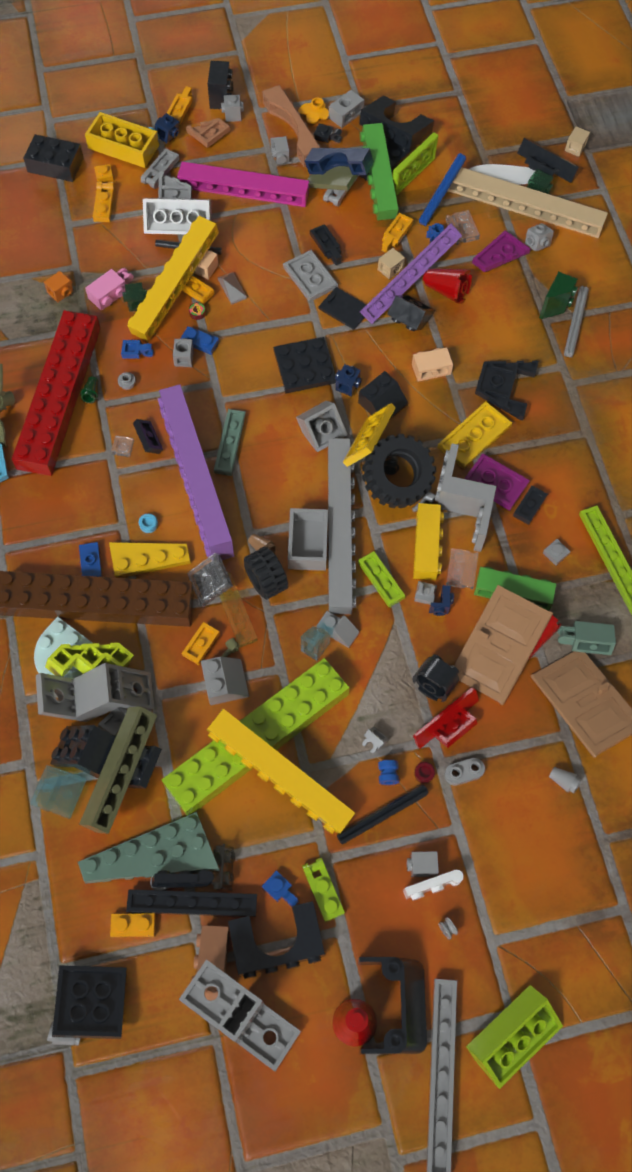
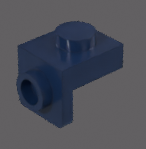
(443, 607)

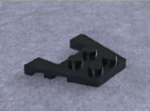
(497, 383)

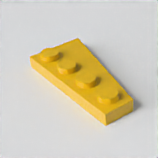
(142, 558)

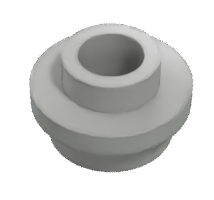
(126, 384)

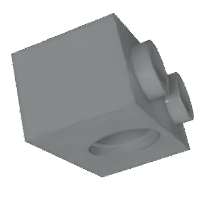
(346, 108)

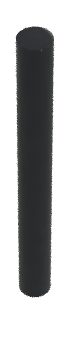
(168, 244)

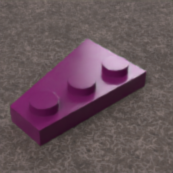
(500, 251)

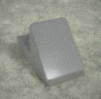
(339, 629)

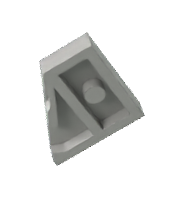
(173, 188)

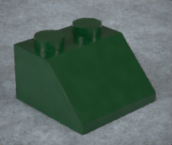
(559, 295)

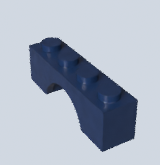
(323, 159)

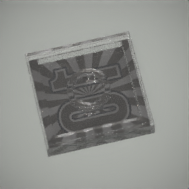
(210, 579)

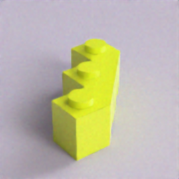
(87, 657)

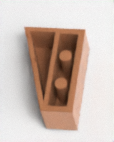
(213, 947)

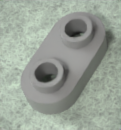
(465, 771)

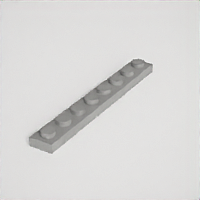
(442, 1076)

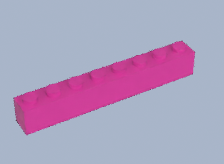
(244, 184)

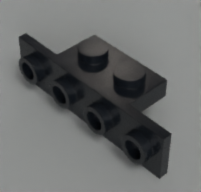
(546, 161)

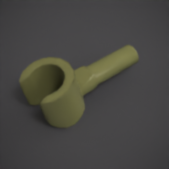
(232, 647)

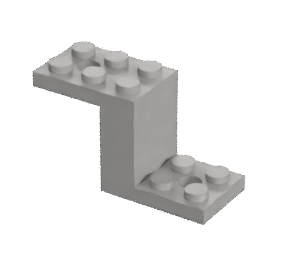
(465, 497)
(94, 692)
(240, 1015)

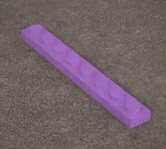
(410, 273)

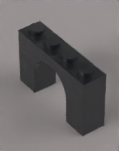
(405, 134)
(252, 960)

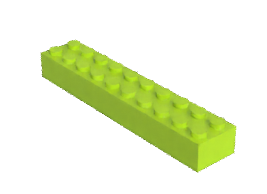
(274, 721)

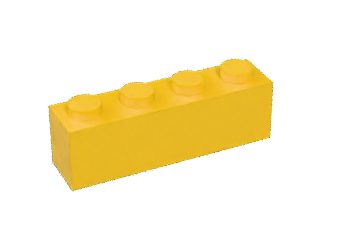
(427, 541)

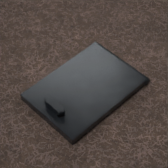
(343, 308)

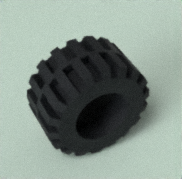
(265, 573)

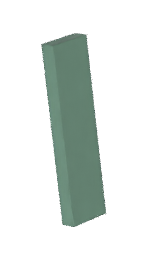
(229, 442)

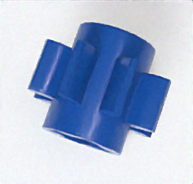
(434, 231)

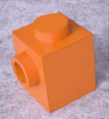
(59, 286)

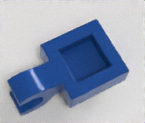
(133, 348)
(279, 888)

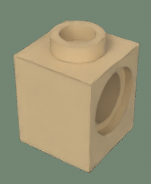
(577, 141)
(391, 263)

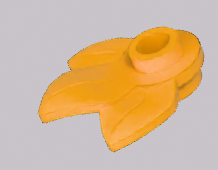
(314, 110)

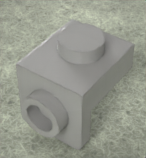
(113, 721)

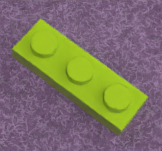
(381, 579)

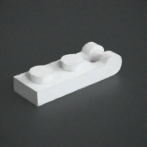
(434, 884)

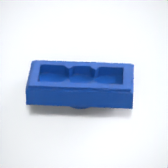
(90, 559)

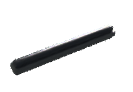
(382, 814)

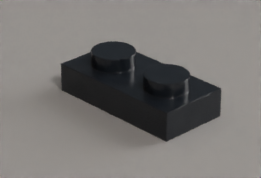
(147, 436)
(530, 505)

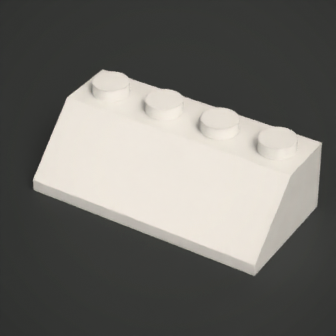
(173, 214)

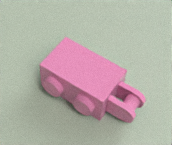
(108, 287)

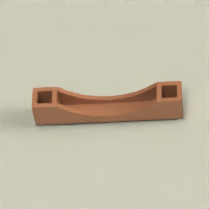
(278, 104)

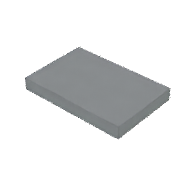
(310, 275)

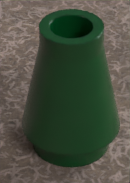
(90, 390)

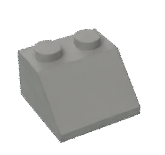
(320, 424)
(224, 679)

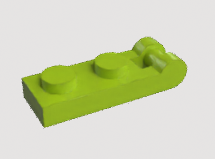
(323, 890)

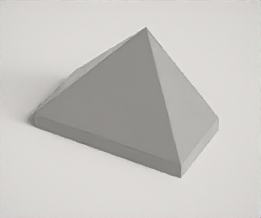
(232, 288)

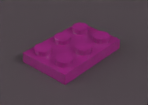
(507, 482)

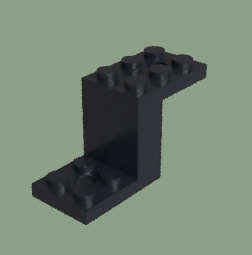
(88, 749)

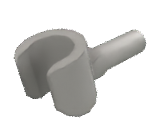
(429, 498)

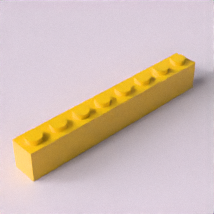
(173, 278)
(280, 771)

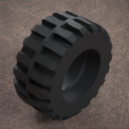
(418, 459)

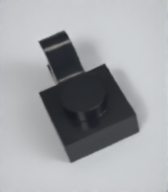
(326, 133)

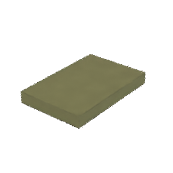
(336, 179)

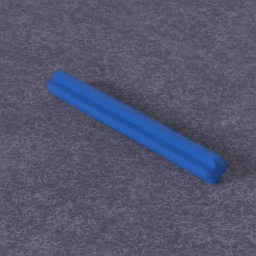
(442, 189)

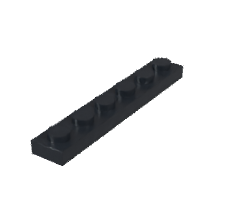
(192, 903)

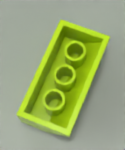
(515, 1036)

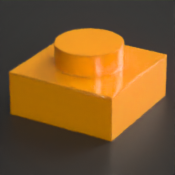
(104, 173)

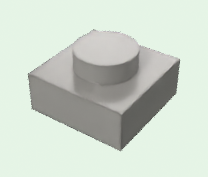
(556, 552)

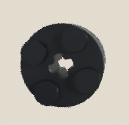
(436, 678)

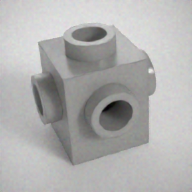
(539, 237)

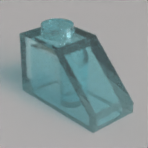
(315, 642)

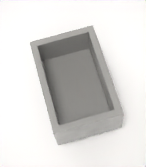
(307, 539)

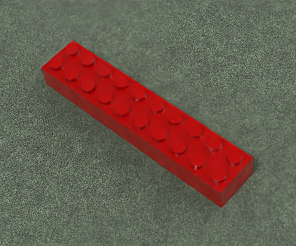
(56, 393)

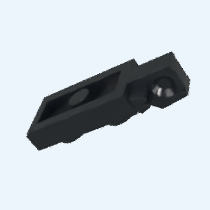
(327, 243)

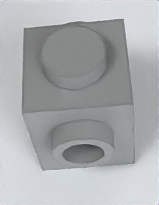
(232, 108)

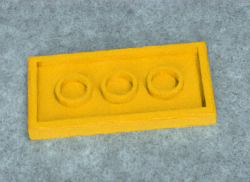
(476, 434)
(369, 435)

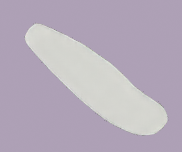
(510, 173)

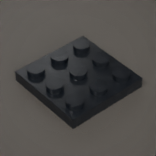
(304, 365)
(89, 1002)

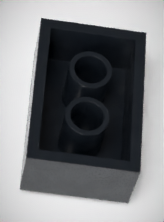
(53, 158)

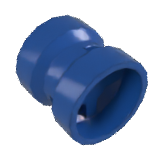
(388, 772)

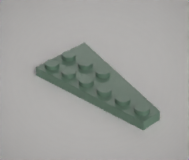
(170, 848)

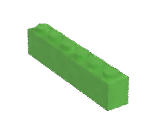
(380, 173)

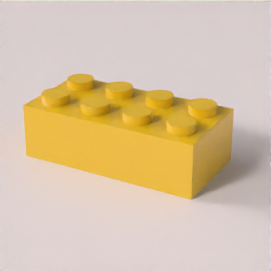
(122, 139)

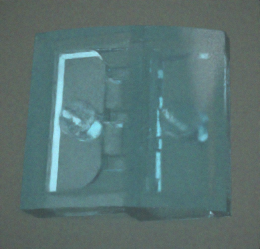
(58, 791)

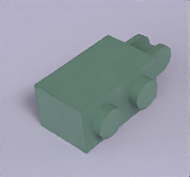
(589, 637)

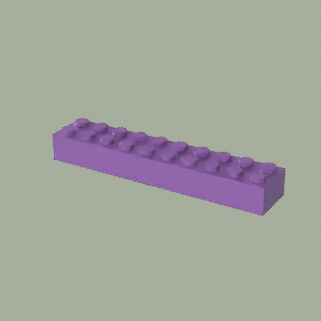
(195, 473)

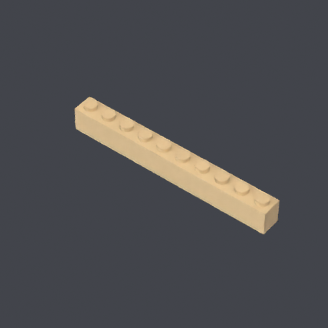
(528, 202)

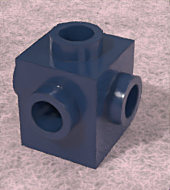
(167, 127)
(348, 380)

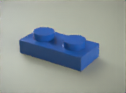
(201, 340)

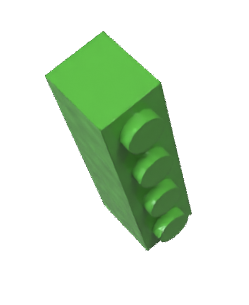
(536, 591)

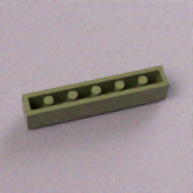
(118, 770)

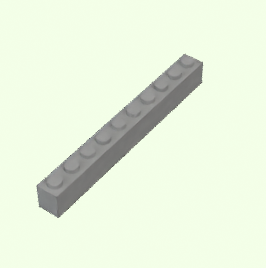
(339, 529)

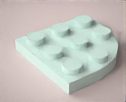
(56, 634)

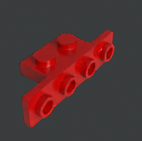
(450, 723)

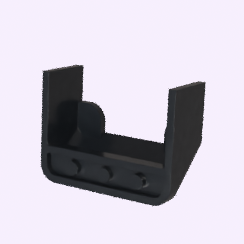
(413, 1035)

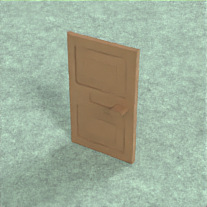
(501, 644)
(586, 701)

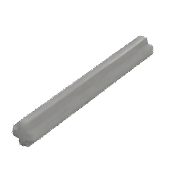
(576, 322)

